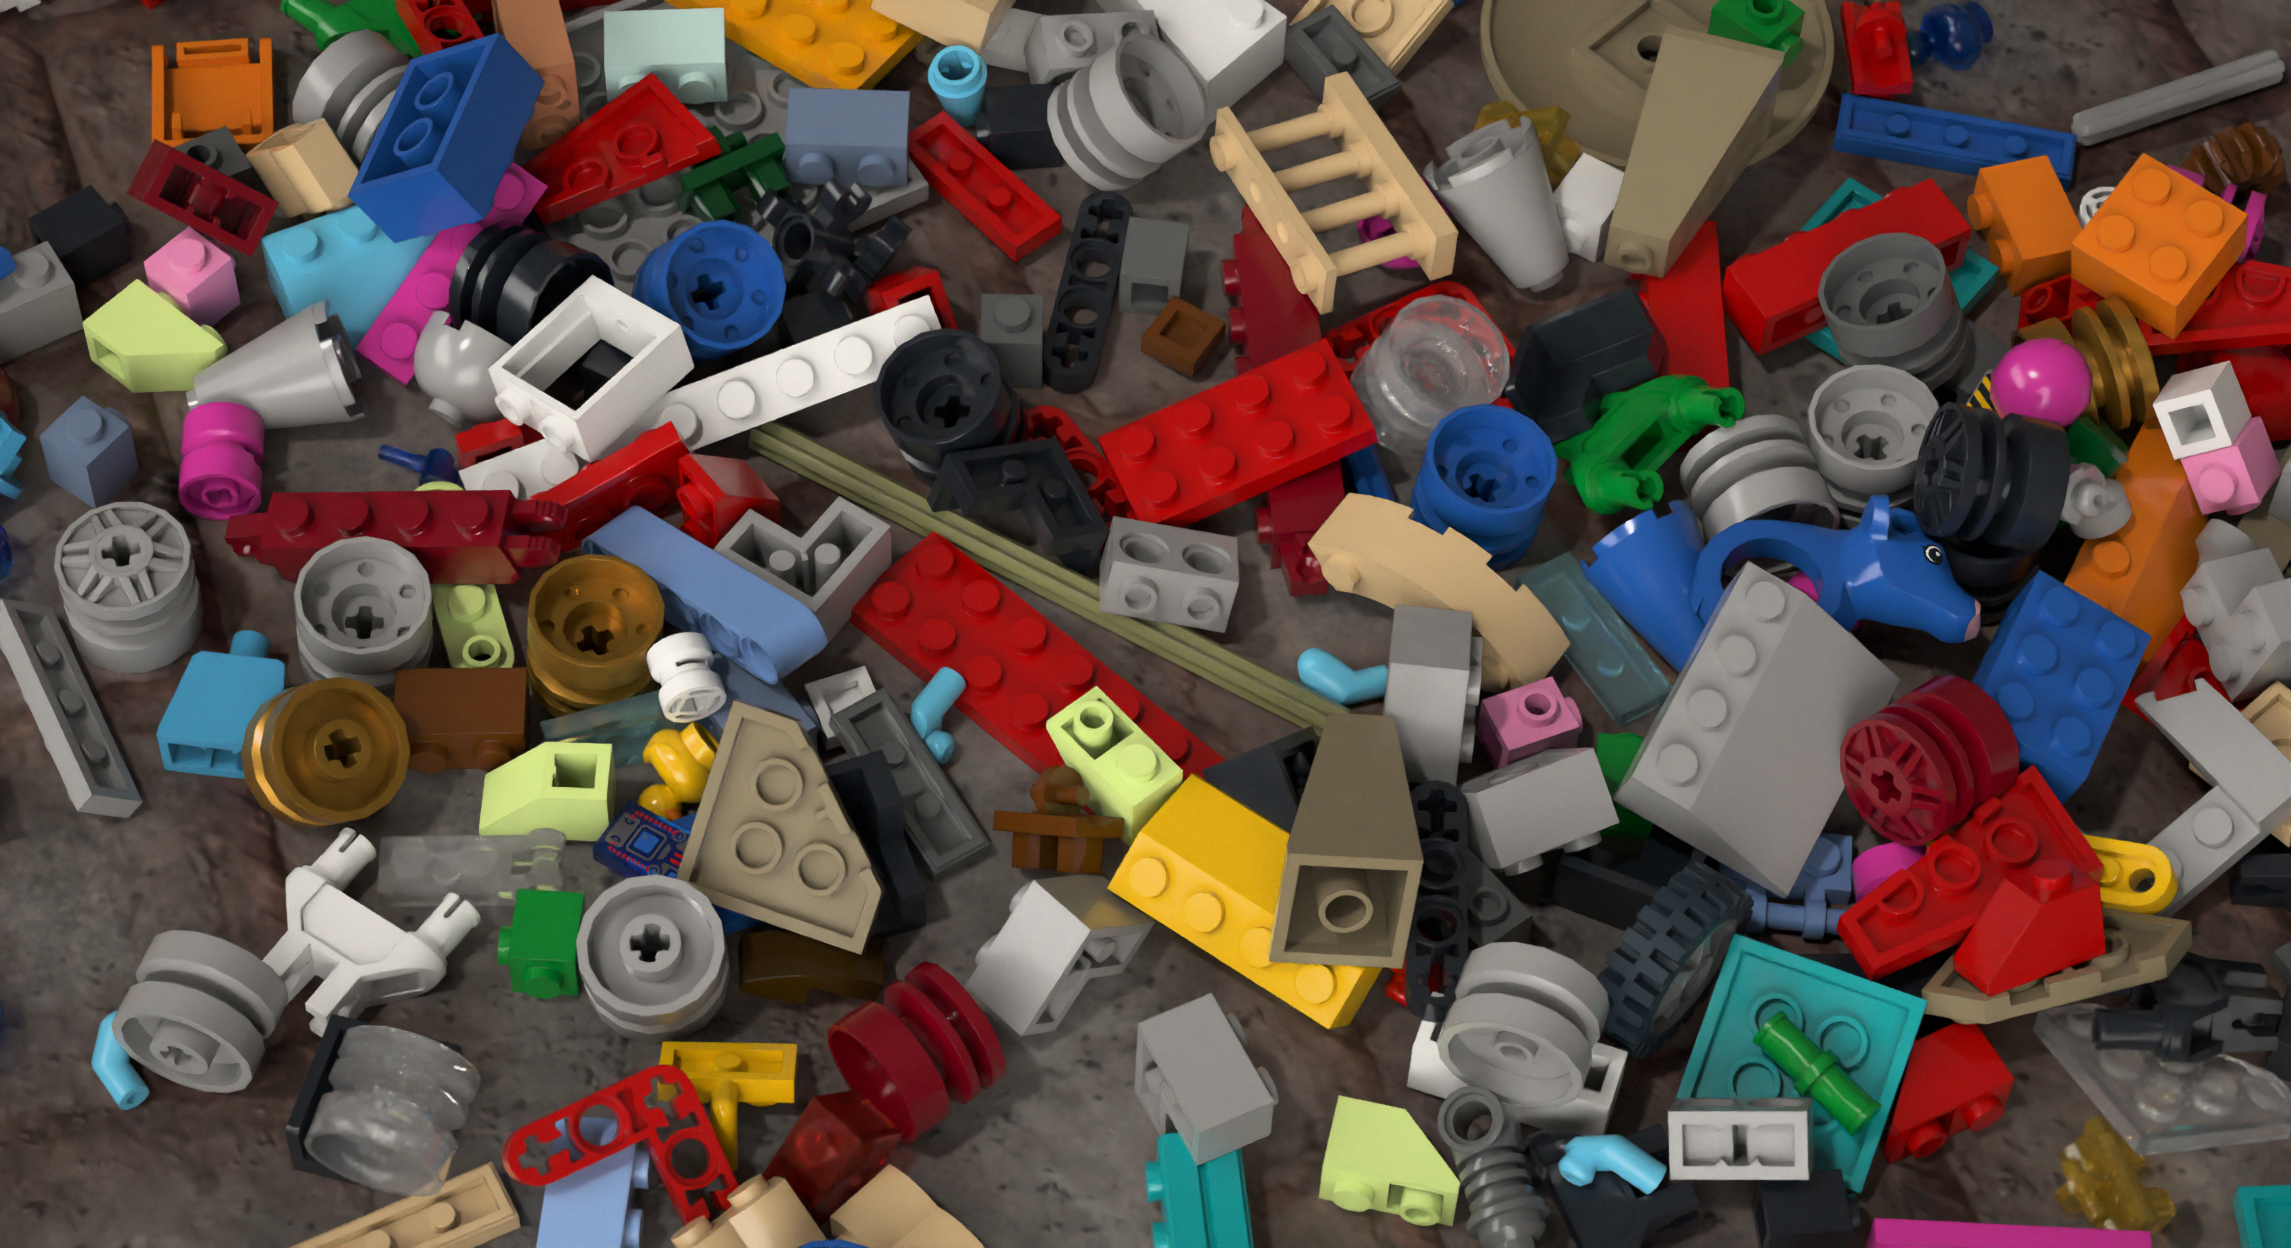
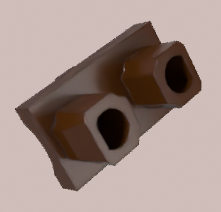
(1058, 801)

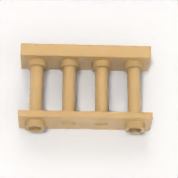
(1367, 154)

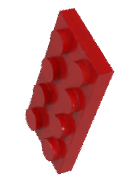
(1239, 438)

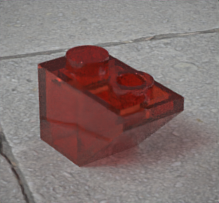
(834, 1151)

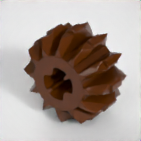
(2242, 158)

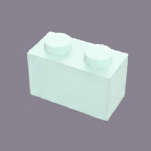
(674, 44)

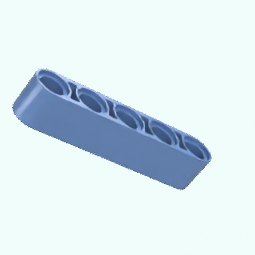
(714, 596)

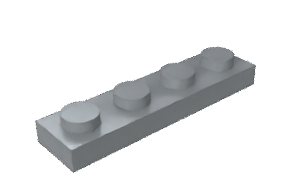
(66, 710)

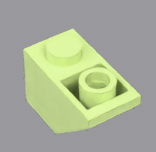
(150, 341)
(1115, 760)
(554, 788)
(1386, 1165)

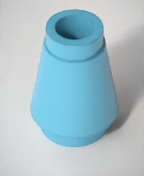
(959, 82)

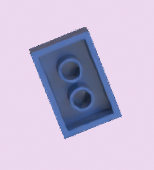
(447, 138)
(2060, 677)

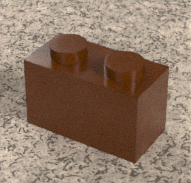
(464, 716)

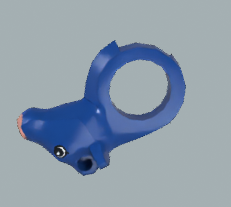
(1872, 572)

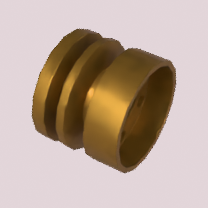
(2116, 355)
(592, 633)

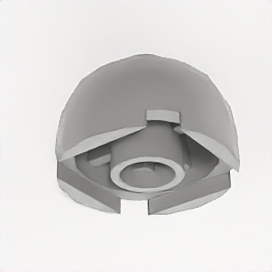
(454, 370)

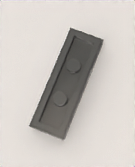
(935, 818)

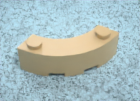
(1386, 556)

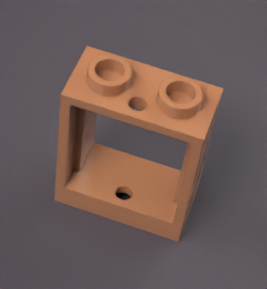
(541, 38)

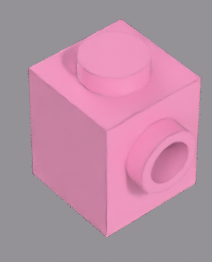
(196, 276)
(2234, 475)
(1527, 722)

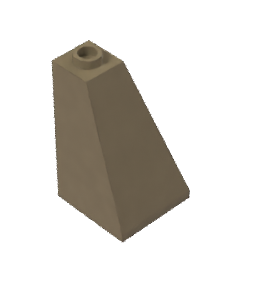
(1693, 140)
(1350, 853)

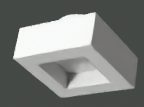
(834, 694)

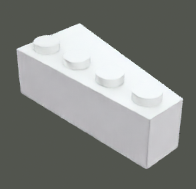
(1223, 41)

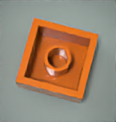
(2159, 245)

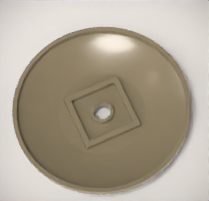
(1592, 67)

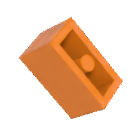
(2024, 221)

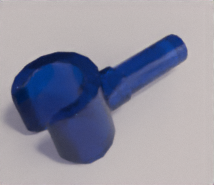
(433, 467)

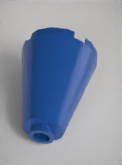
(1648, 578)

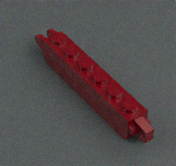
(1268, 324)

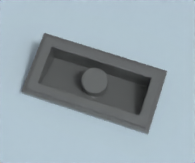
(1330, 45)

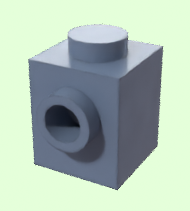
(90, 452)

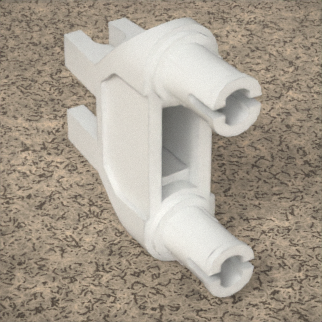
(353, 948)

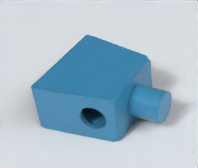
(216, 703)

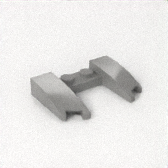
(2248, 792)

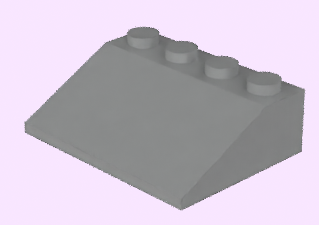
(1756, 731)

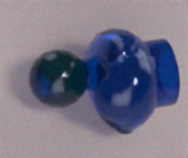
(1950, 35)

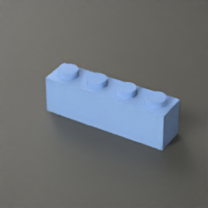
(598, 1201)

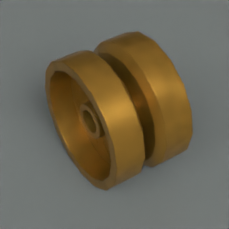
(288, 761)

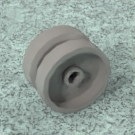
(691, 966)
(200, 1011)
(1523, 1024)

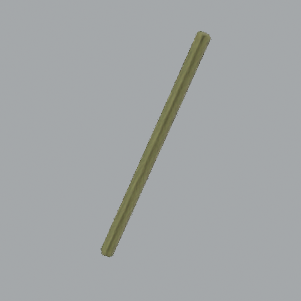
(1042, 575)

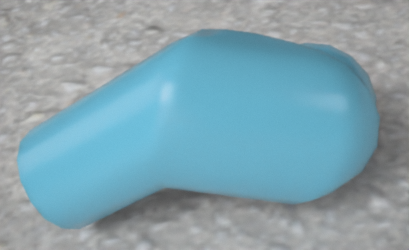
(1337, 681)
(929, 709)
(115, 1070)
(1610, 1153)

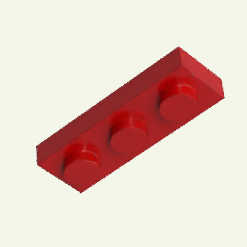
(982, 187)

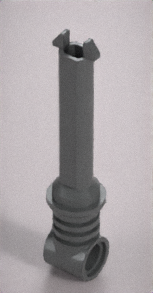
(1493, 1171)

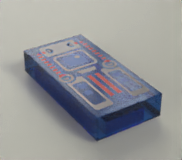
(641, 844)

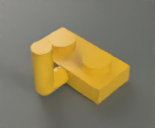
(732, 1074)

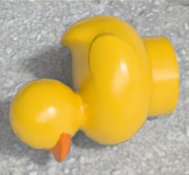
(683, 763)

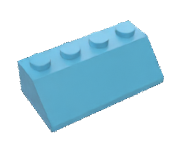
(342, 261)

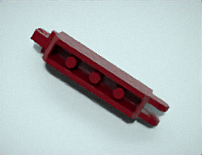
(450, 532)

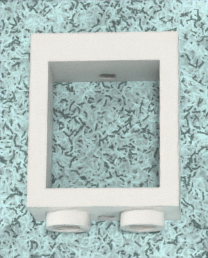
(564, 336)

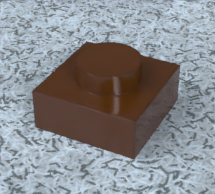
(1183, 336)

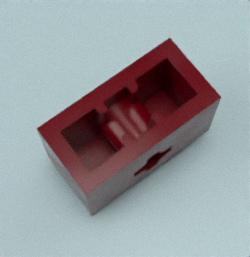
(202, 198)

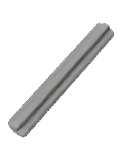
(2177, 97)

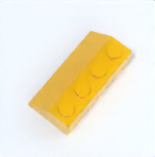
(1215, 879)

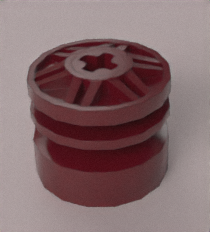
(1929, 760)
(918, 1050)

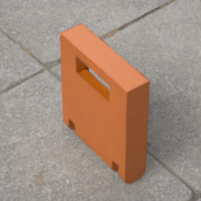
(214, 90)

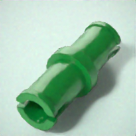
(1817, 1073)

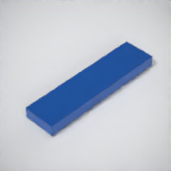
(1945, 138)

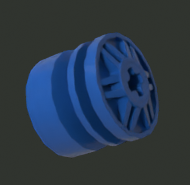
(736, 272)
(1487, 479)

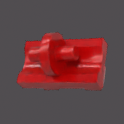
(1876, 49)

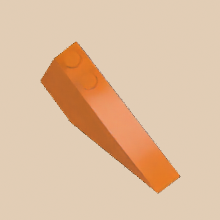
(2155, 553)

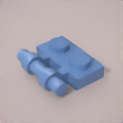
(1821, 881)

